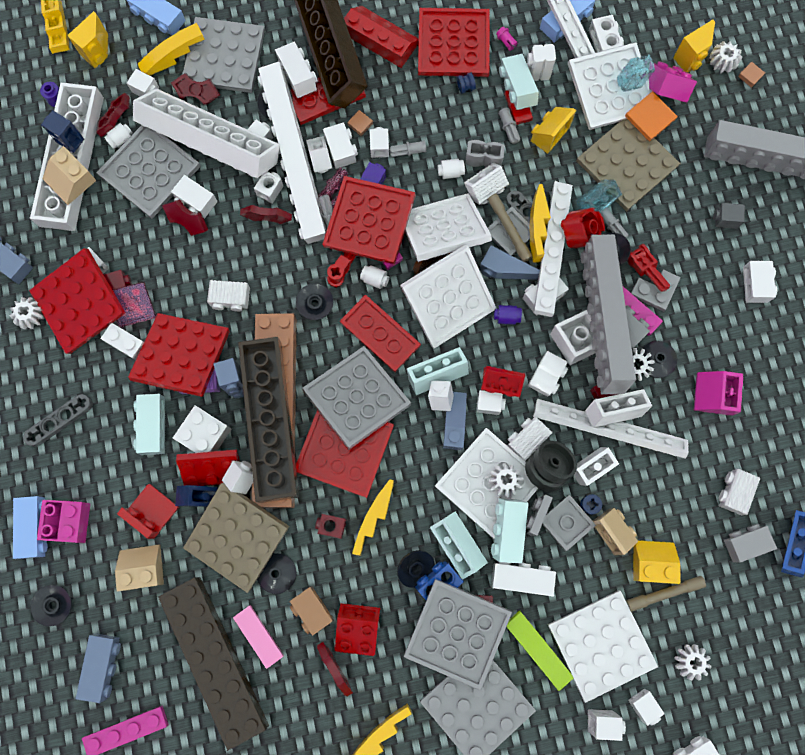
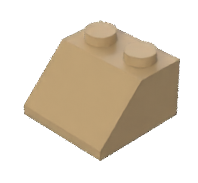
(67, 175)
(615, 531)
(139, 568)

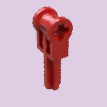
(645, 263)
(340, 268)

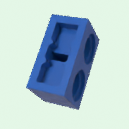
(438, 570)

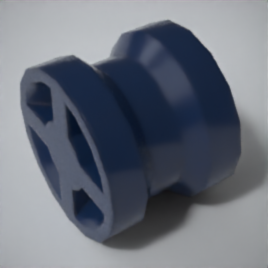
(466, 83)
(587, 504)

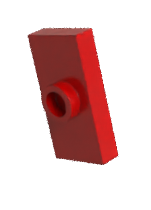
(519, 116)

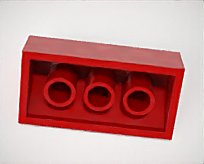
(380, 35)

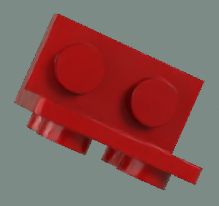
(502, 381)
(149, 512)
(357, 629)

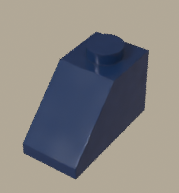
(194, 495)

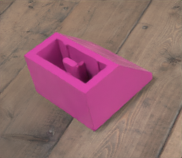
(671, 82)
(718, 392)
(63, 521)

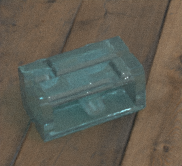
(636, 73)
(600, 195)

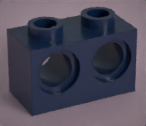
(62, 131)

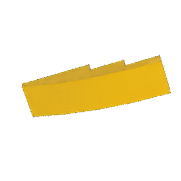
(55, 25)
(164, 54)
(538, 221)
(377, 511)
(372, 743)

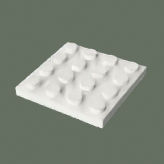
(598, 87)
(445, 227)
(448, 296)
(468, 478)
(602, 646)

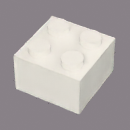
(574, 337)
(201, 432)

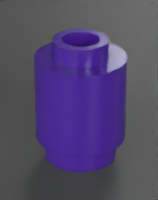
(50, 92)
(508, 314)

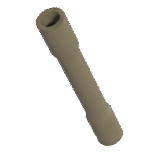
(520, 246)
(645, 600)

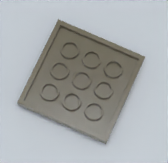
(629, 160)
(236, 537)

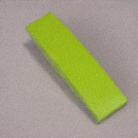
(539, 651)

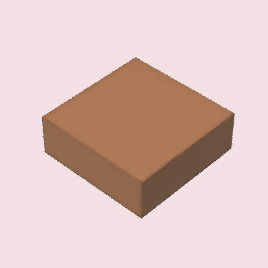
(751, 74)
(360, 123)

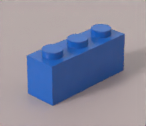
(795, 553)

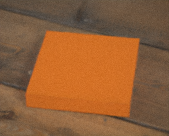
(651, 116)

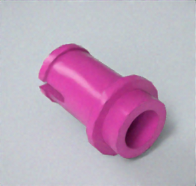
(504, 35)

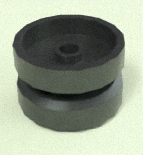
(550, 466)

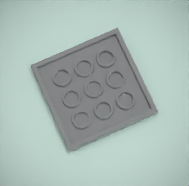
(226, 55)
(148, 169)
(356, 397)
(457, 634)
(475, 717)

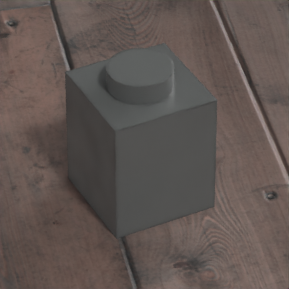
(729, 215)

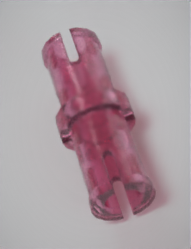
(334, 183)

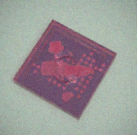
(135, 303)

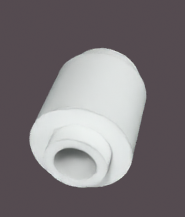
(118, 135)
(451, 168)
(374, 276)

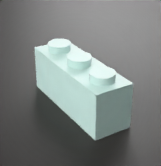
(519, 81)
(440, 368)
(149, 424)
(509, 530)
(459, 545)

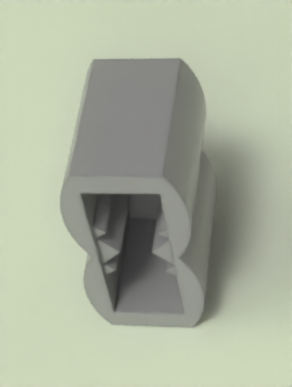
(484, 154)

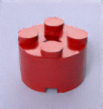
(581, 225)

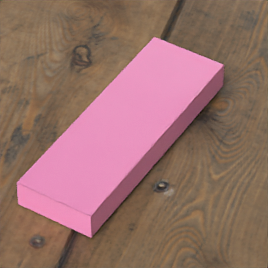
(258, 636)

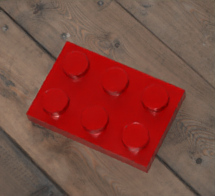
(205, 467)

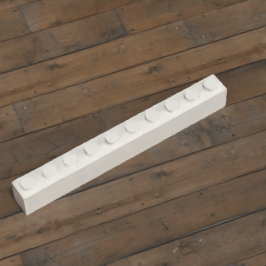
(293, 153)

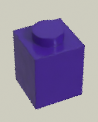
(374, 173)

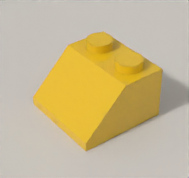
(91, 40)
(695, 47)
(552, 128)
(656, 562)

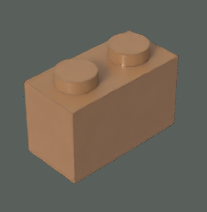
(311, 611)

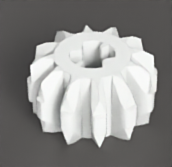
(725, 57)
(20, 310)
(645, 363)
(502, 473)
(692, 670)

